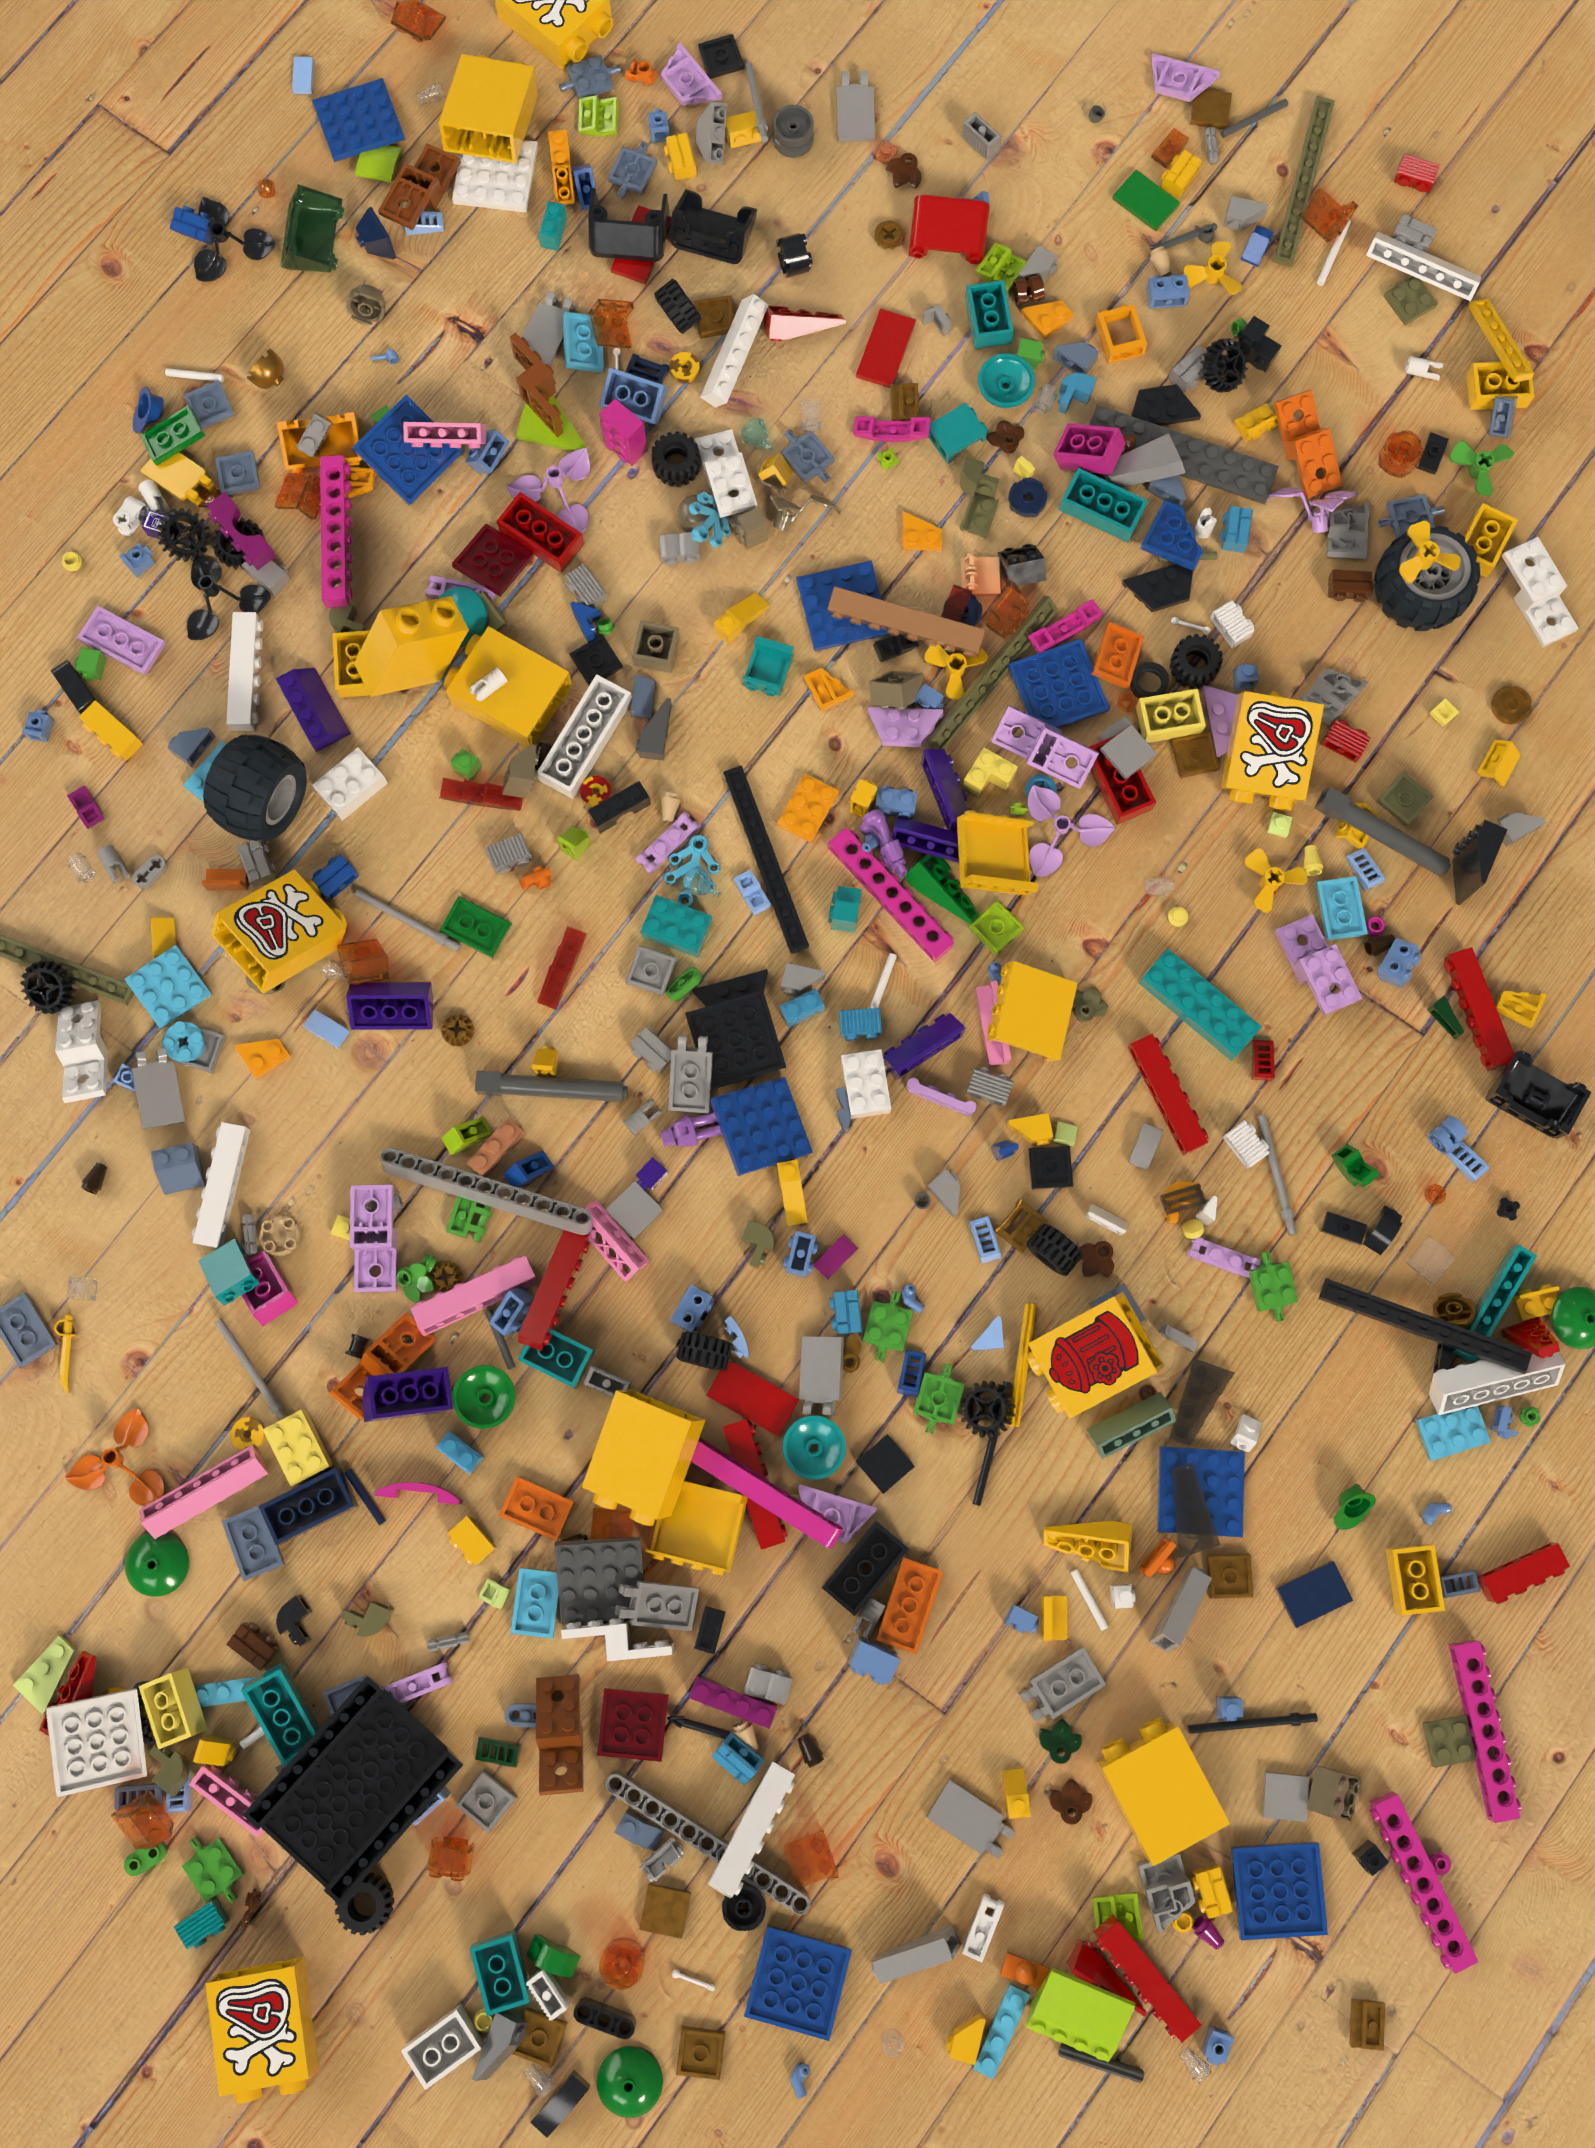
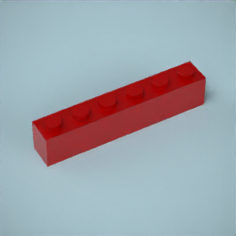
(1479, 1008)
(1167, 1094)
(553, 1290)
(744, 1450)
(1147, 1978)

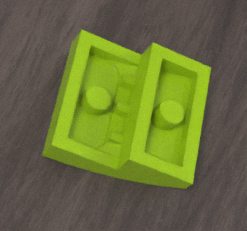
(598, 116)
(379, 163)
(1000, 265)
(1124, 1907)

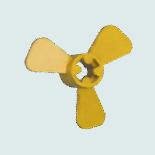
(1214, 271)
(1420, 535)
(938, 657)
(1259, 863)

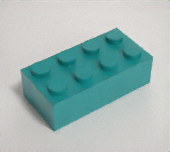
(1103, 505)
(280, 1712)

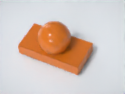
(1159, 1559)
(1023, 1970)

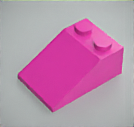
(272, 1295)

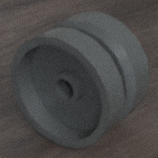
(793, 131)

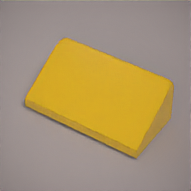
(163, 934)

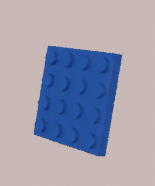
(358, 119)
(398, 464)
(815, 597)
(1059, 685)
(761, 1126)
(1220, 1480)
(1279, 1891)
(798, 1982)

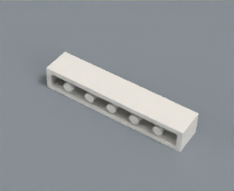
(1424, 266)
(734, 351)
(244, 671)
(221, 1185)
(751, 1829)

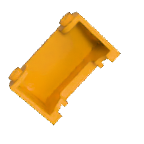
(338, 442)

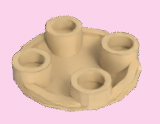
(279, 1235)

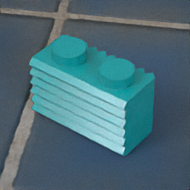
(552, 226)
(201, 1923)

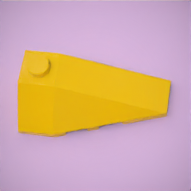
(1099, 1541)

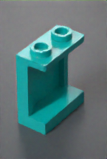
(956, 431)
(768, 666)
(228, 1272)

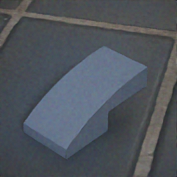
(844, 1114)

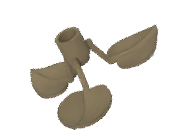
(784, 515)

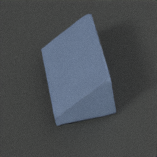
(1503, 416)
(643, 697)

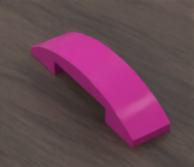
(892, 431)
(1066, 628)
(444, 1495)

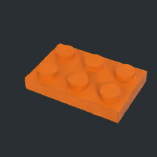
(1117, 655)
(536, 1508)

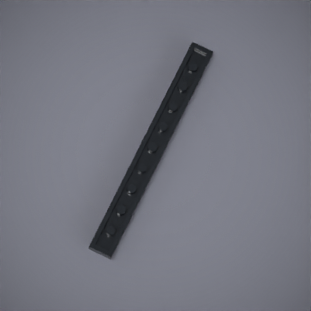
(766, 860)
(1426, 1326)

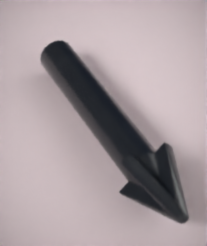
(680, 1721)

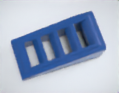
(1004, 1149)
(907, 1390)

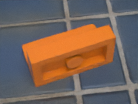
(225, 879)

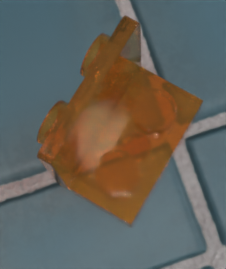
(1327, 215)
(610, 322)
(302, 493)
(811, 1859)

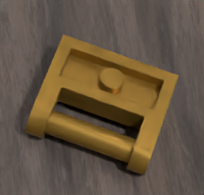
(1024, 1230)

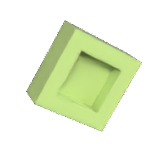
(1279, 824)

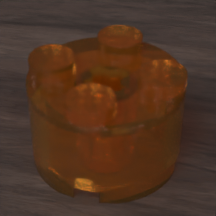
(1400, 453)
(450, 1858)
(609, 1965)

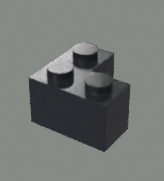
(1259, 348)

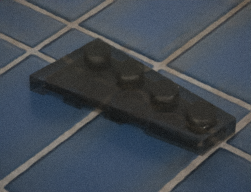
(1199, 1397)
(1192, 1515)

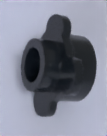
(1502, 1211)

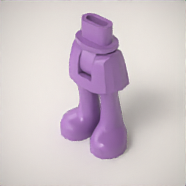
(890, 850)
(684, 1132)

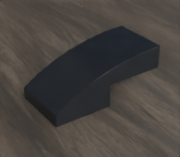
(893, 647)

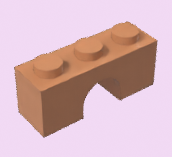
(489, 1154)

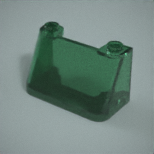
(311, 231)

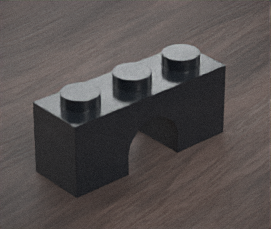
(609, 811)

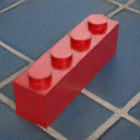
(1523, 1572)

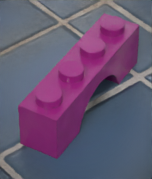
(255, 548)
(733, 1702)

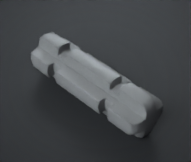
(1211, 145)
(249, 1234)
(448, 1641)

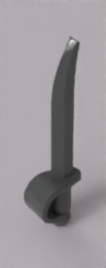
(1204, 234)

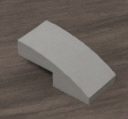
(1145, 1146)

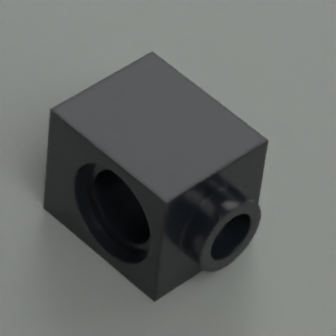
(1370, 1858)

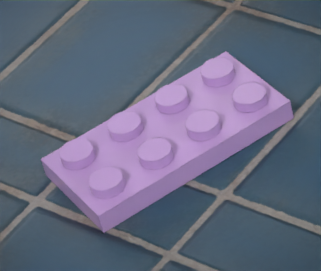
(121, 640)

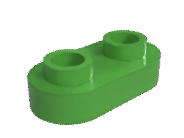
(683, 984)
(144, 1859)

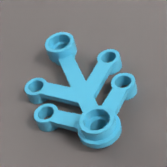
(701, 532)
(696, 853)

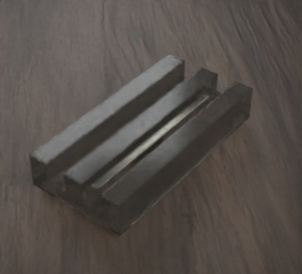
(1199, 1194)

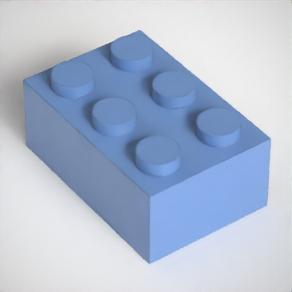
(637, 394)
(873, 1660)

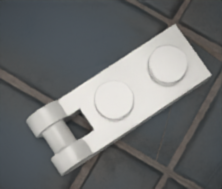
(982, 1928)

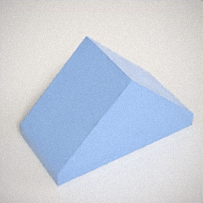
(991, 1338)

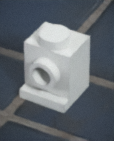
(1122, 1596)

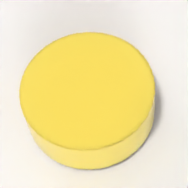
(1193, 1228)

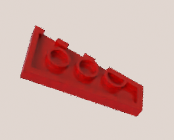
(1533, 1337)

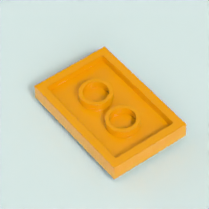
(808, 808)

